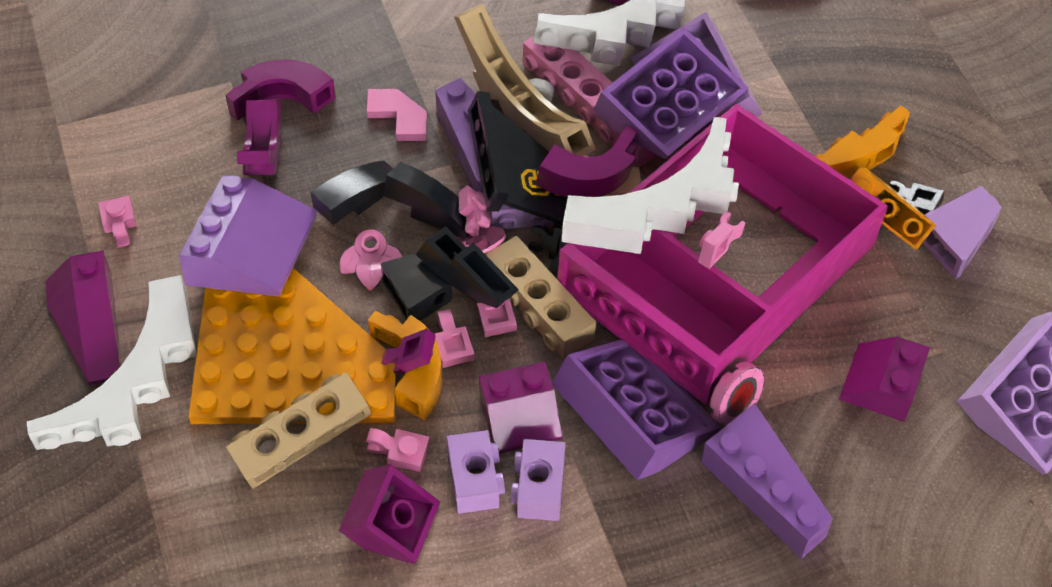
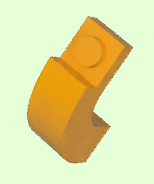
(420, 387)

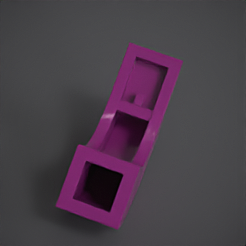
(285, 80)
(262, 138)
(588, 176)

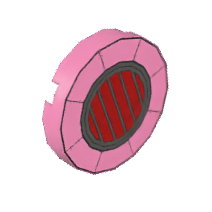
(736, 392)

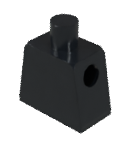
(415, 286)

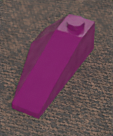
(84, 310)

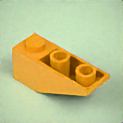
(901, 215)

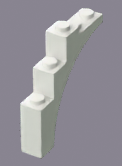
(608, 31)
(627, 219)
(140, 379)

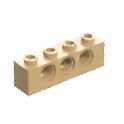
(555, 302)
(290, 447)

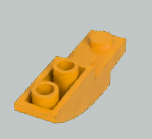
(870, 148)

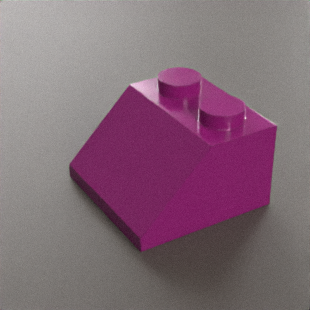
(885, 376)
(520, 406)
(390, 514)

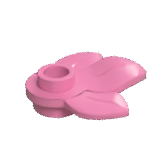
(368, 261)

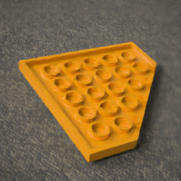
(271, 349)

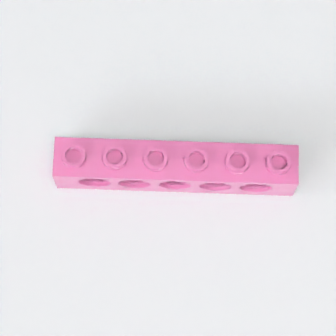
(577, 85)

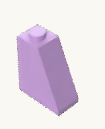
(962, 229)

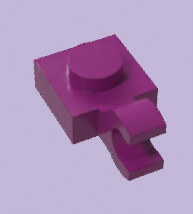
(413, 352)

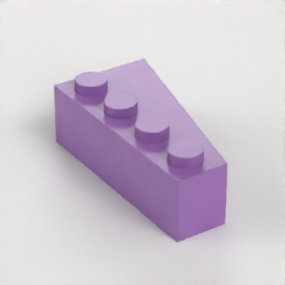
(452, 110)
(767, 480)

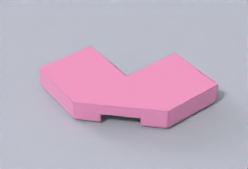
(392, 103)

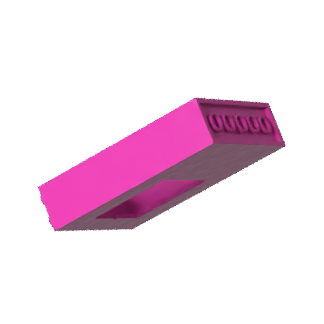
(697, 318)

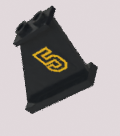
(510, 163)

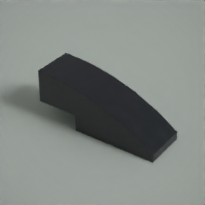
(351, 191)
(428, 198)
(466, 268)

